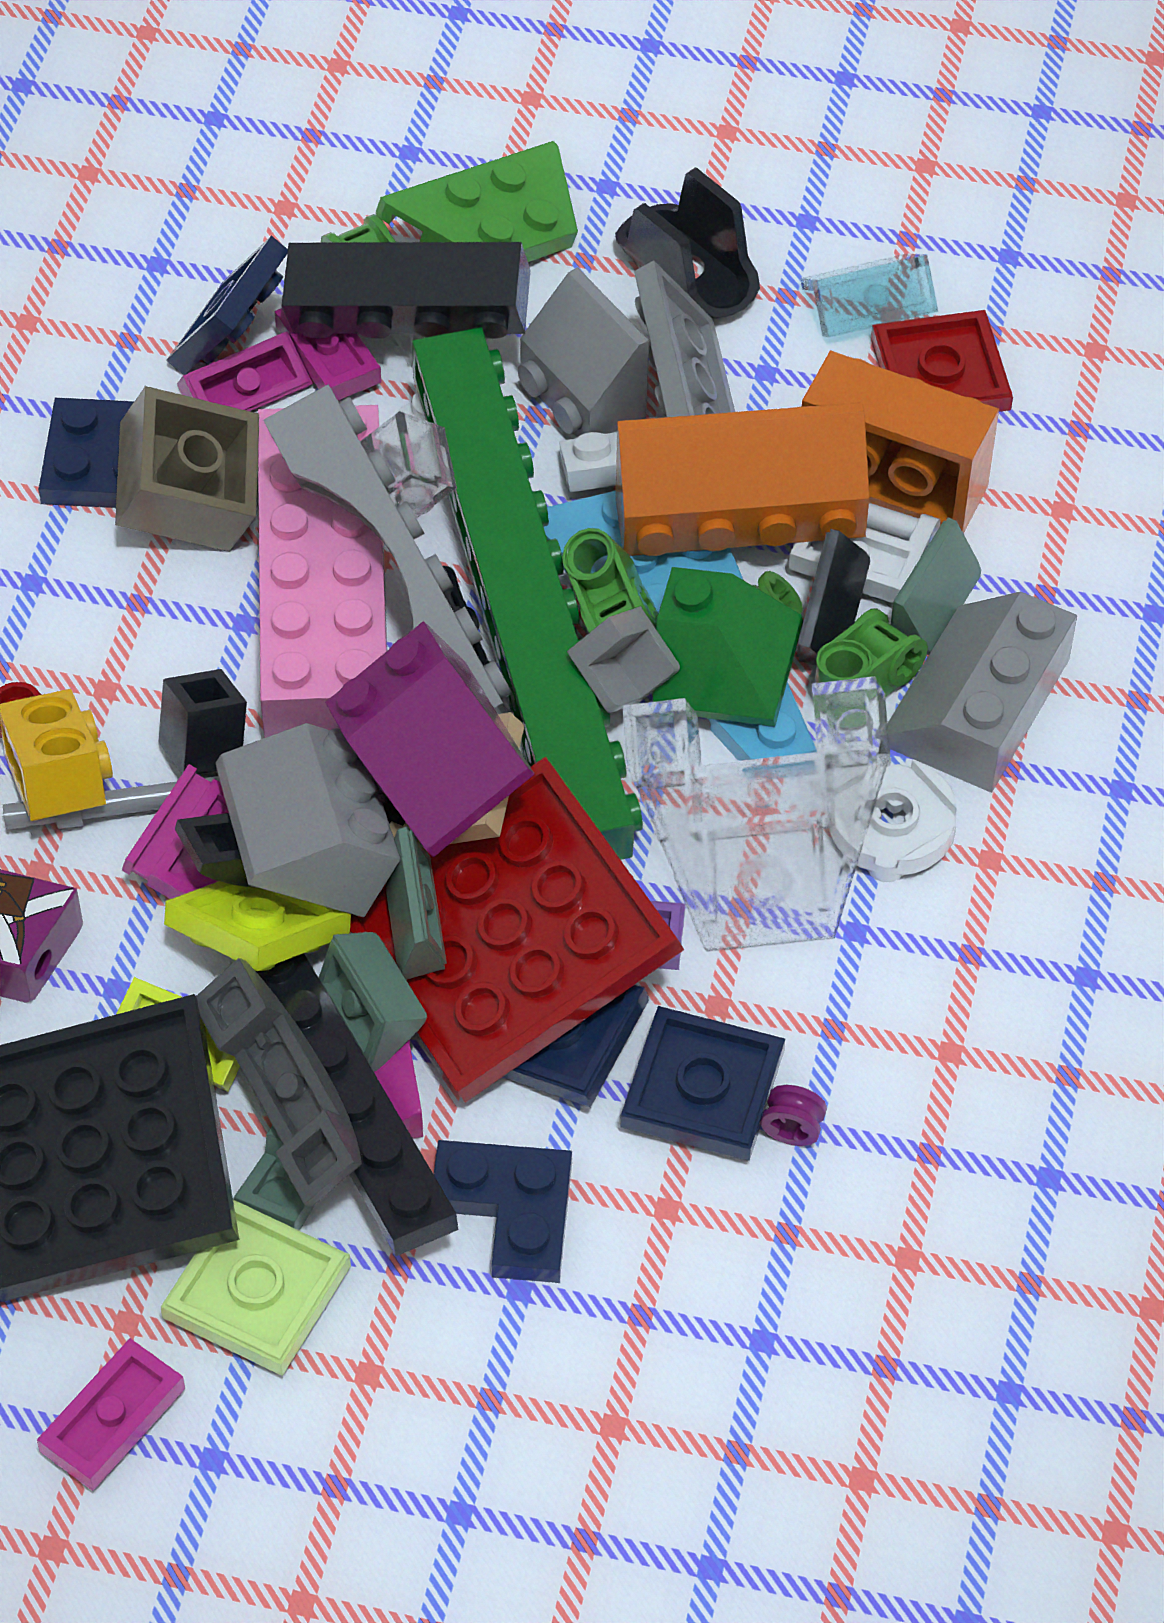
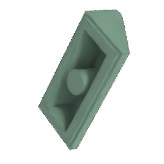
(936, 585)
(414, 909)
(371, 995)

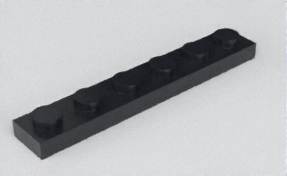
(393, 1171)

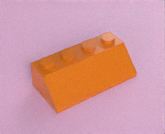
(741, 478)

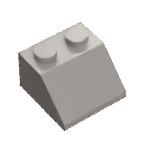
(585, 359)

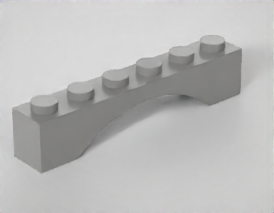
(329, 460)

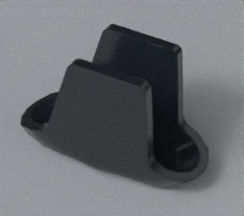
(703, 229)

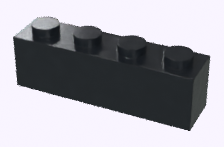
(406, 288)

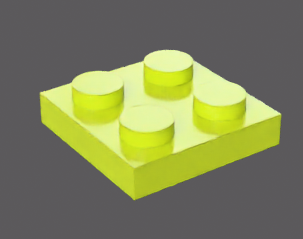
(254, 923)

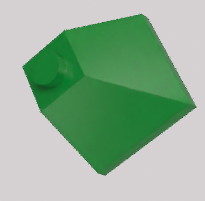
(729, 645)

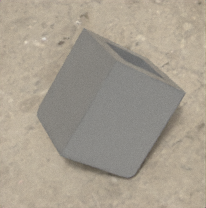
(624, 659)

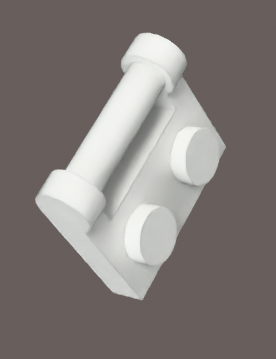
(890, 556)

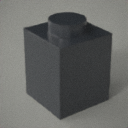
(201, 719)

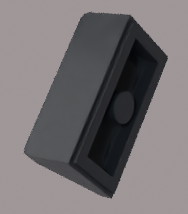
(833, 594)

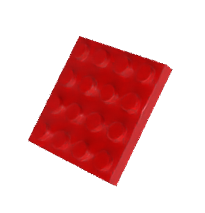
(531, 934)

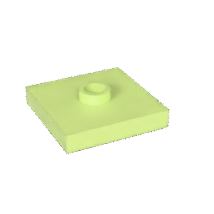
(258, 1290)

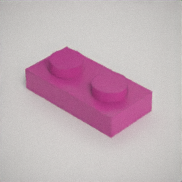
(334, 360)
(111, 1414)

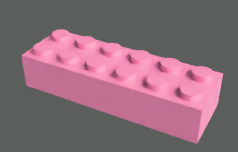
(315, 591)

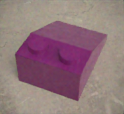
(429, 737)

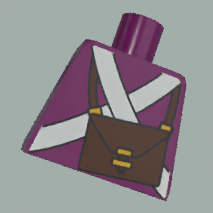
(35, 932)

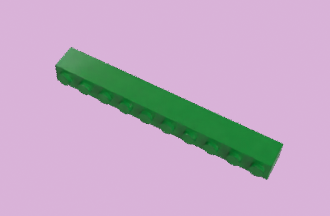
(518, 578)

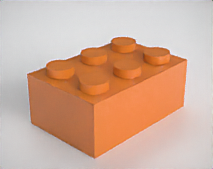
(923, 442)

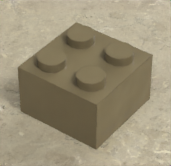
(187, 469)

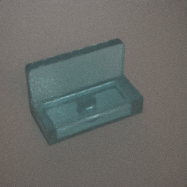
(872, 293)

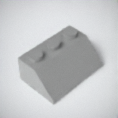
(983, 686)
(309, 818)

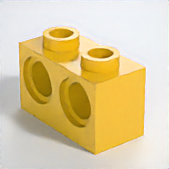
(54, 754)

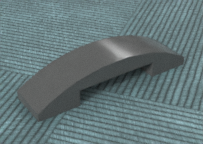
(286, 1078)

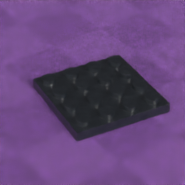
(109, 1149)

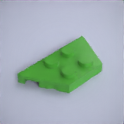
(497, 201)

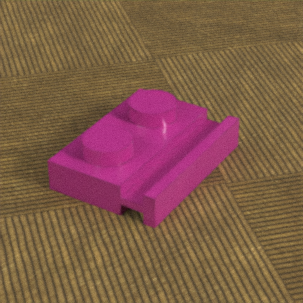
(160, 852)

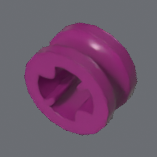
(794, 1115)

